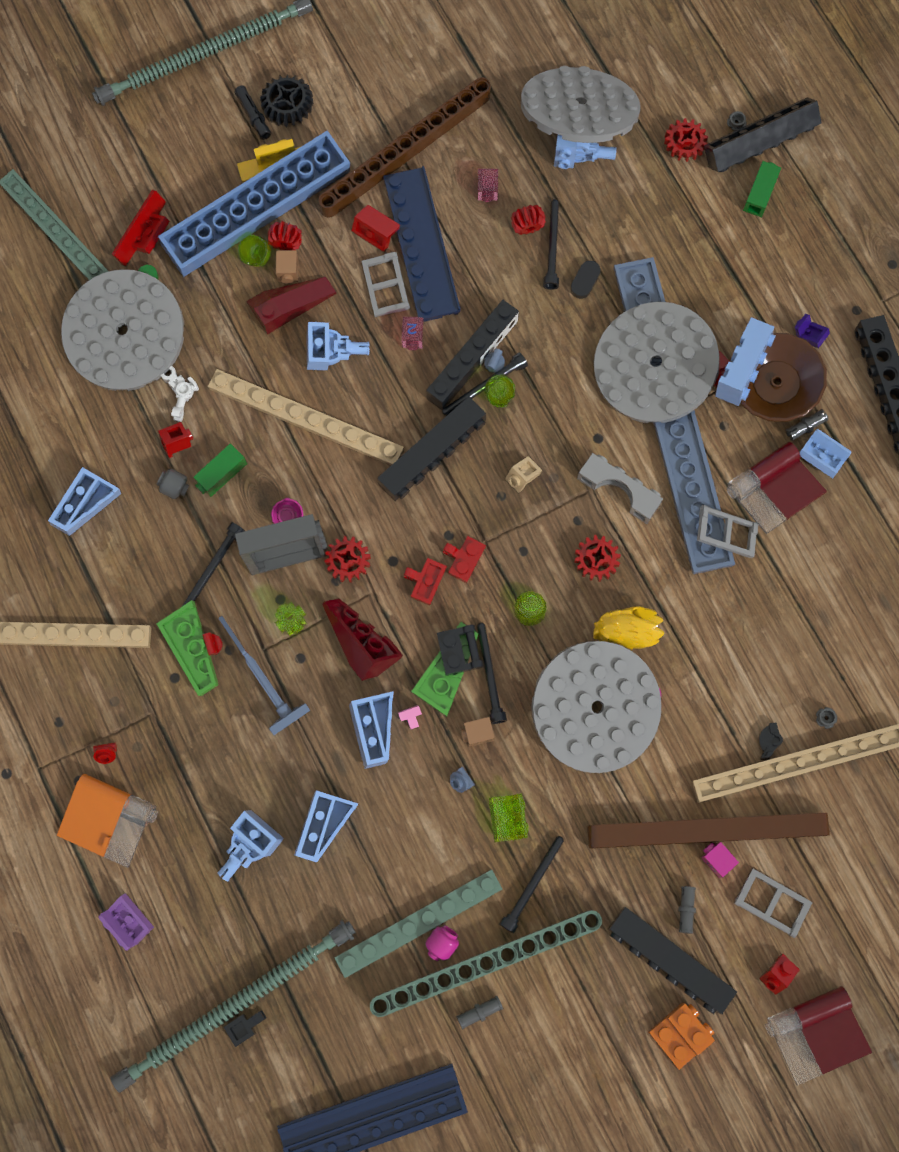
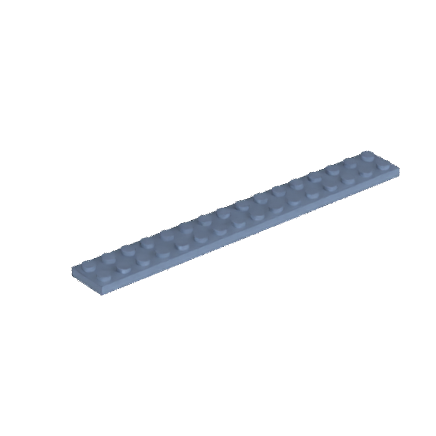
(679, 441)

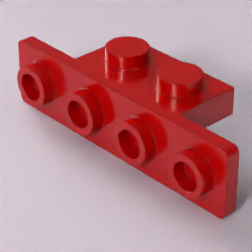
(143, 230)

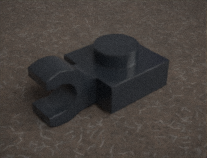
(242, 1028)

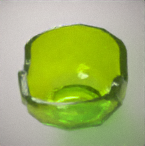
(254, 251)
(499, 390)
(530, 608)

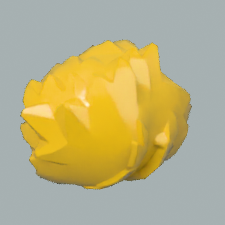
(629, 627)

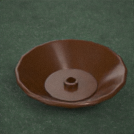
(800, 377)

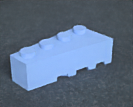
(745, 359)

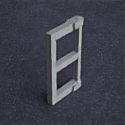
(373, 287)
(753, 531)
(739, 901)

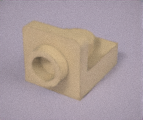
(523, 473)

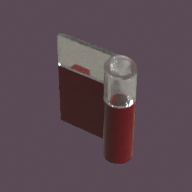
(776, 488)
(818, 1035)

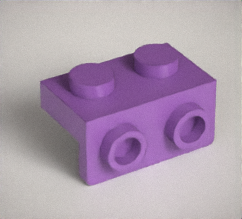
(126, 922)

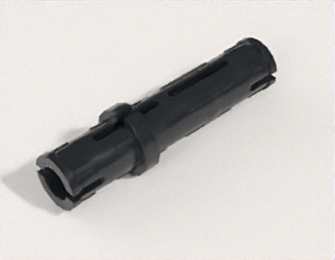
(256, 118)

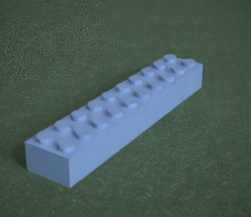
(255, 203)

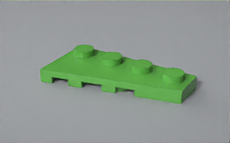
(185, 638)

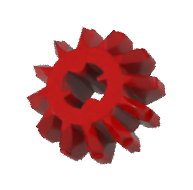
(528, 219)
(284, 236)

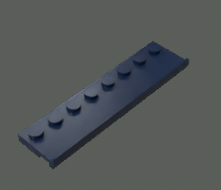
(422, 244)
(378, 1115)

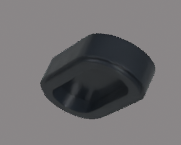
(585, 279)

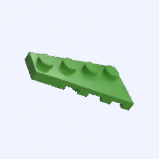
(435, 686)

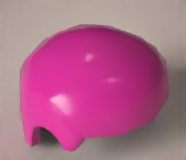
(286, 510)

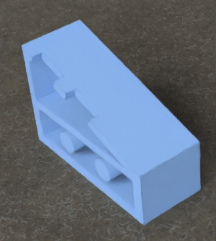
(82, 501)
(372, 727)
(322, 824)

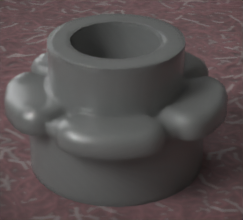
(739, 117)
(830, 713)

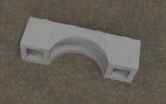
(599, 472)

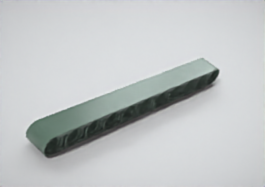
(474, 962)

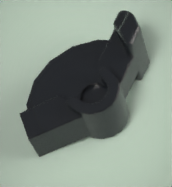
(769, 740)

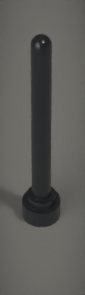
(551, 280)
(517, 363)
(232, 530)
(497, 715)
(511, 920)

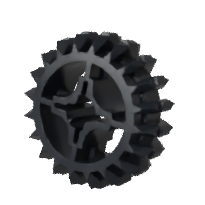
(284, 109)

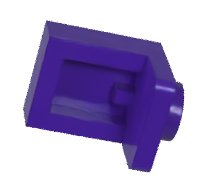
(811, 332)

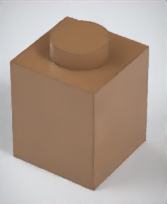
(287, 266)
(478, 732)

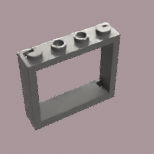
(281, 544)

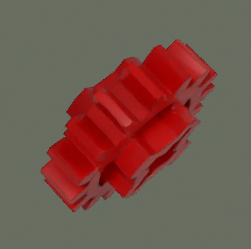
(685, 139)
(339, 556)
(589, 556)

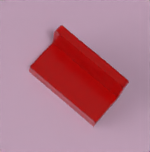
(374, 227)

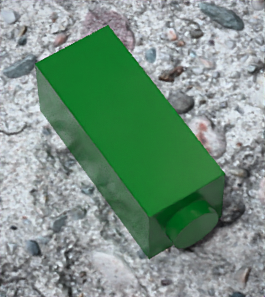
(762, 188)
(219, 470)

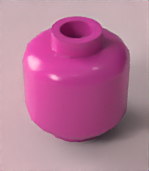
(442, 943)

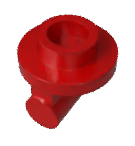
(213, 643)
(105, 753)

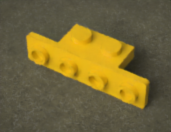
(265, 157)

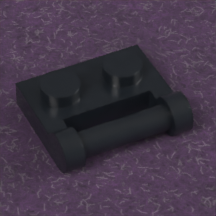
(452, 650)

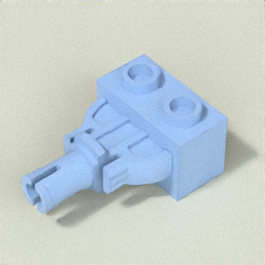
(569, 152)
(329, 347)
(250, 843)

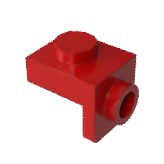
(780, 974)

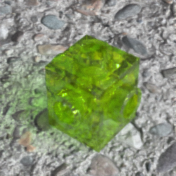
(293, 625)

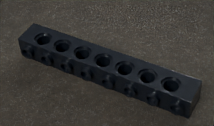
(885, 348)

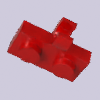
(465, 558)
(427, 580)

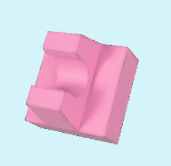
(410, 715)

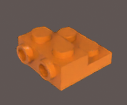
(682, 1035)

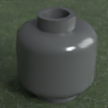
(172, 483)

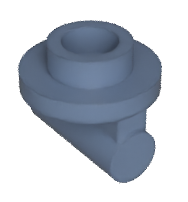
(494, 361)
(461, 780)

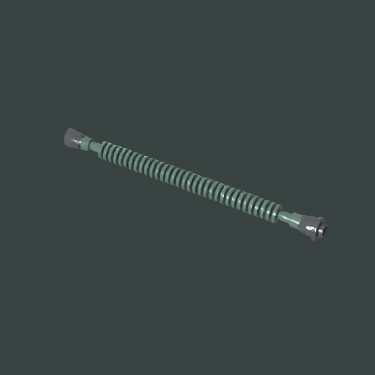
(109, 91)
(168, 1049)

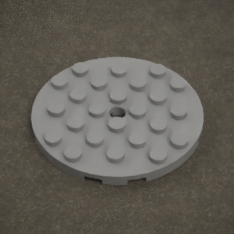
(604, 109)
(128, 359)
(664, 391)
(565, 715)

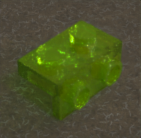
(508, 818)

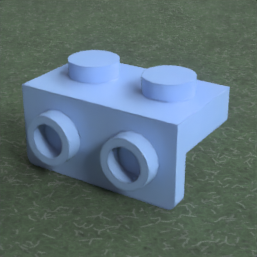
(825, 453)

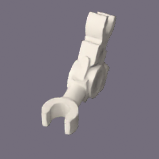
(183, 391)

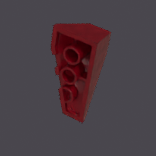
(283, 304)
(362, 646)

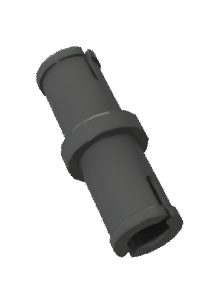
(807, 424)
(687, 909)
(479, 1012)

